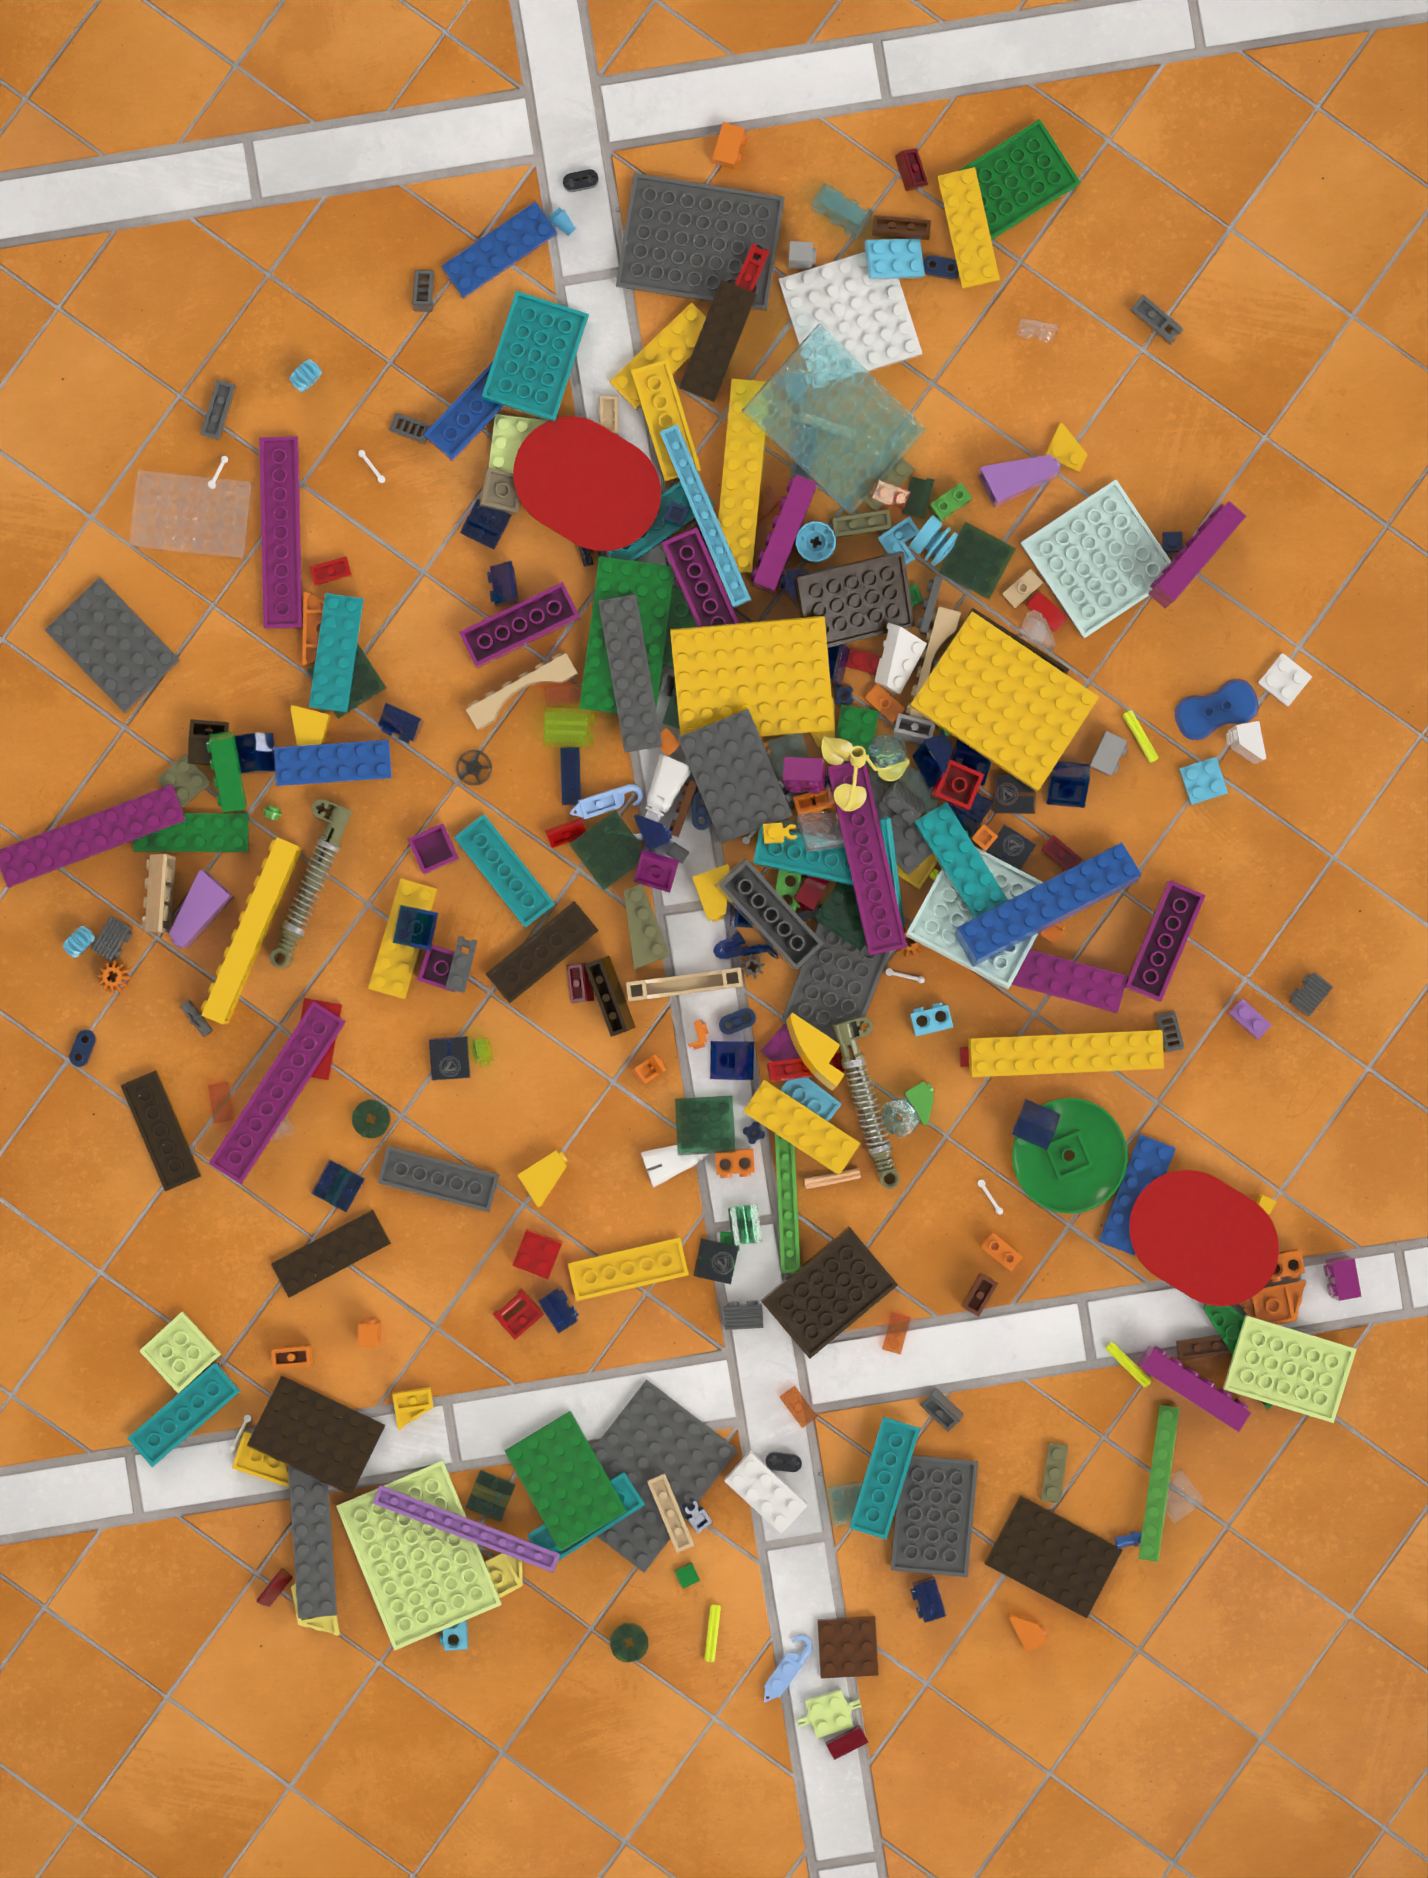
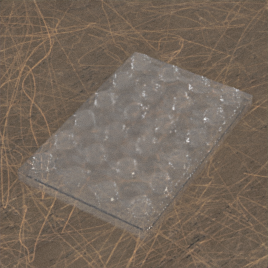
(190, 517)

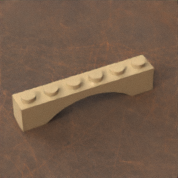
(944, 626)
(556, 671)
(684, 984)

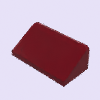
(911, 169)
(810, 892)
(579, 983)
(274, 1588)
(846, 1742)

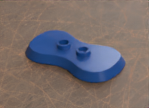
(1230, 704)

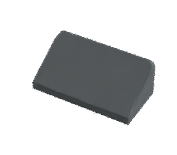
(942, 1409)

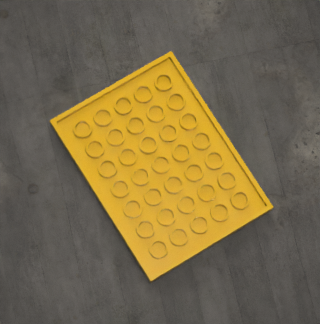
(763, 666)
(1004, 701)

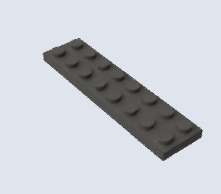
(630, 673)
(312, 1545)

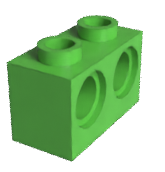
(950, 502)
(782, 889)

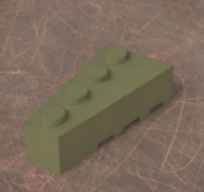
(644, 932)

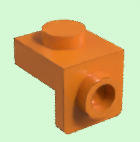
(701, 1029)
(649, 1069)

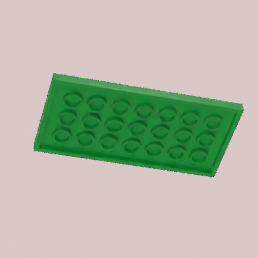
(653, 590)

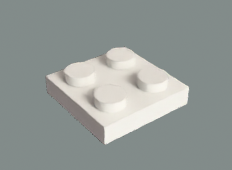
(1284, 679)

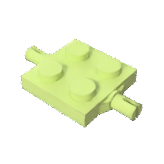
(828, 1713)

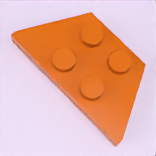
(311, 627)
(1276, 1303)

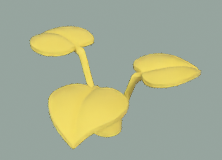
(837, 751)

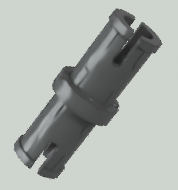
(196, 1018)

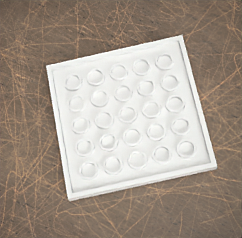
(859, 312)

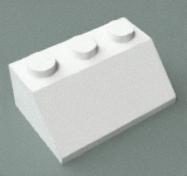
(1247, 741)

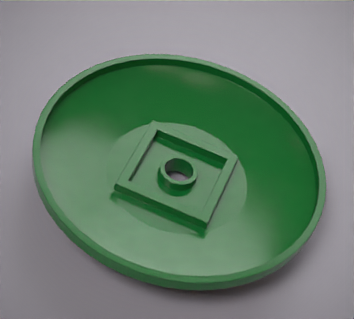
(1090, 1175)

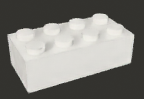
(765, 1492)

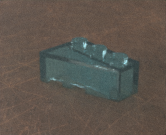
(841, 210)

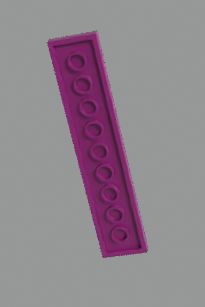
(281, 532)
(90, 835)
(868, 865)
(277, 1092)

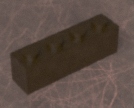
(610, 996)

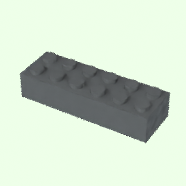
(769, 914)

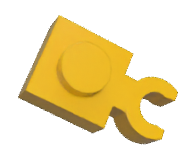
(775, 833)

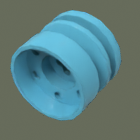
(808, 533)
(933, 541)

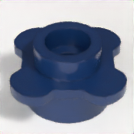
(839, 691)
(754, 1127)

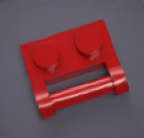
(522, 1319)

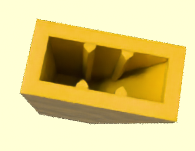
(309, 726)
(711, 898)
(543, 1175)

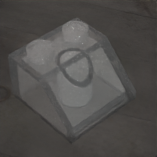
(1036, 631)

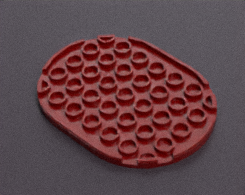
(587, 484)
(1204, 1237)

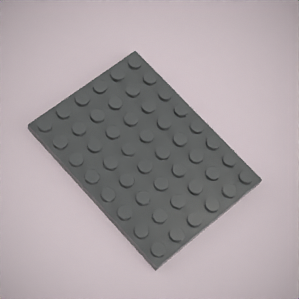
(693, 236)
(653, 1439)

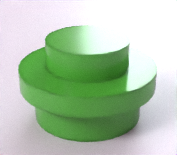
(272, 812)

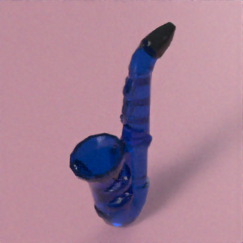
(731, 948)

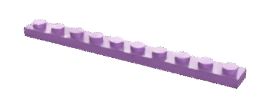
(466, 1528)

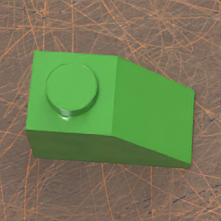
(922, 1100)

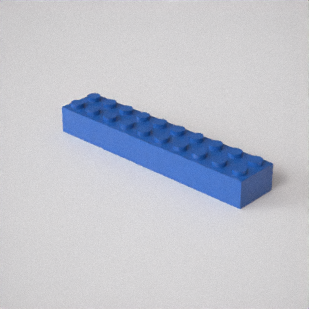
(1047, 904)

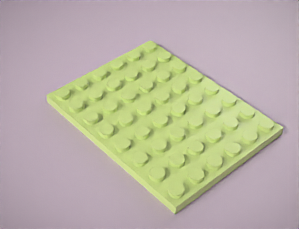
(416, 1571)

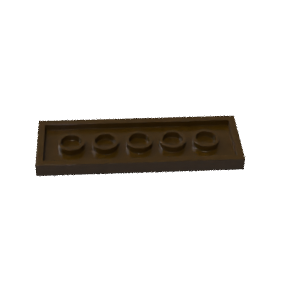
(717, 340)
(542, 952)
(160, 1130)
(331, 1253)

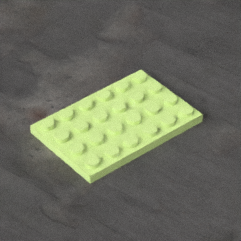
(1289, 1368)

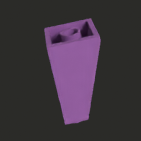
(1017, 477)
(199, 909)

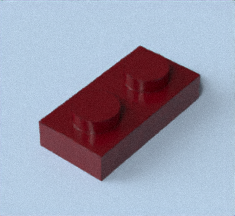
(1061, 853)

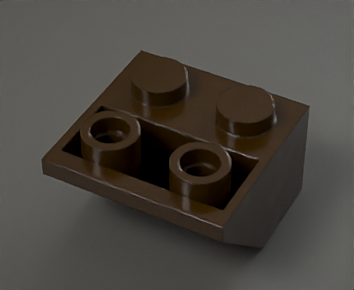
(199, 735)

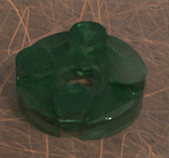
(376, 1109)
(630, 1653)

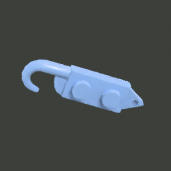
(605, 801)
(786, 1670)

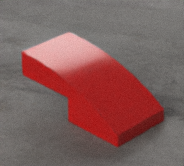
(1053, 615)

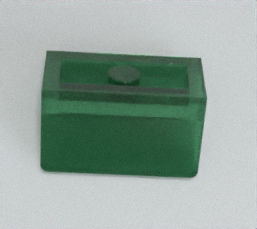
(919, 497)
(745, 1224)

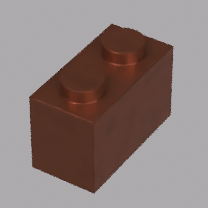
(979, 1294)

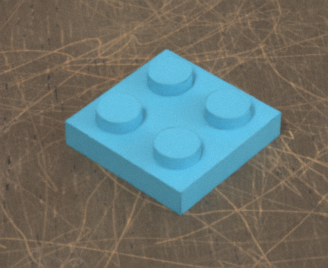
(1203, 780)

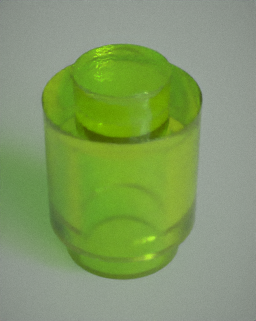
(482, 1052)

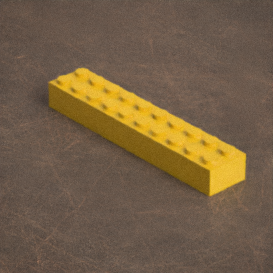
(742, 476)
(251, 931)
(1065, 1053)

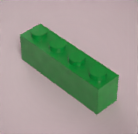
(227, 771)

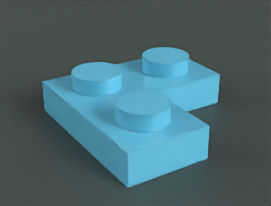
(896, 537)

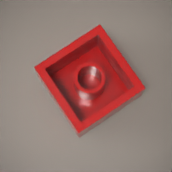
(958, 785)
(537, 1253)

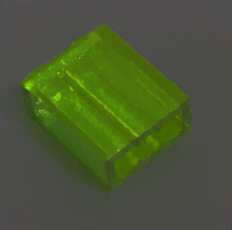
(568, 728)

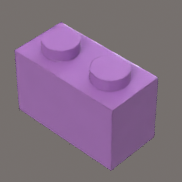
(1249, 1019)

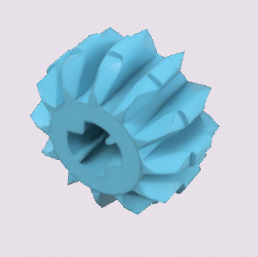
(305, 375)
(78, 941)

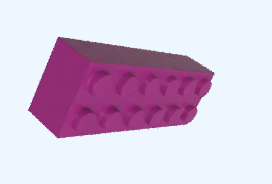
(782, 539)
(1194, 557)
(698, 580)
(519, 625)
(1164, 941)
(1071, 981)
(1194, 1389)

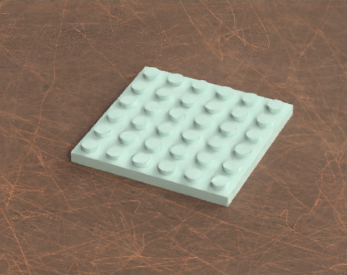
(1097, 558)
(945, 912)

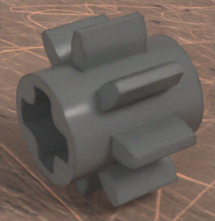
(755, 962)

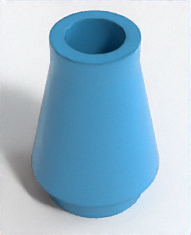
(562, 221)

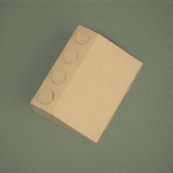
(159, 894)

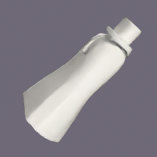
(666, 784)
(665, 1163)

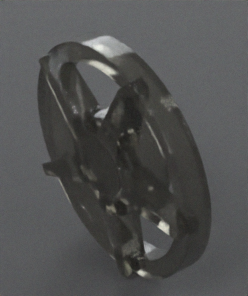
(474, 767)

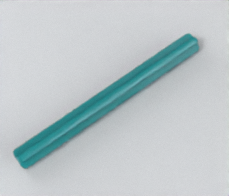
(887, 834)

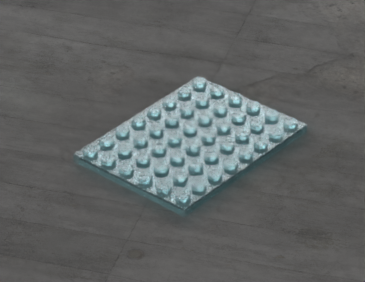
(834, 419)

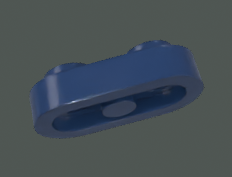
(941, 269)
(699, 811)
(737, 1021)
(82, 1048)

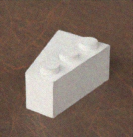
(899, 658)

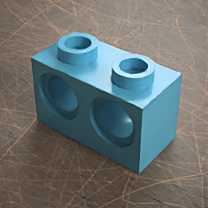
(932, 1024)
(458, 1629)

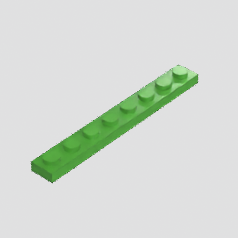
(787, 1205)
(1159, 1483)

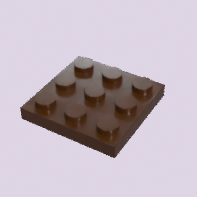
(847, 1647)

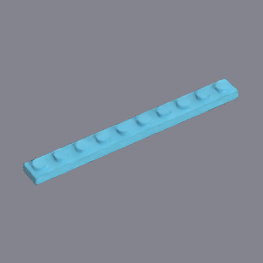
(705, 516)

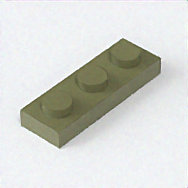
(896, 477)
(862, 523)
(1054, 1472)

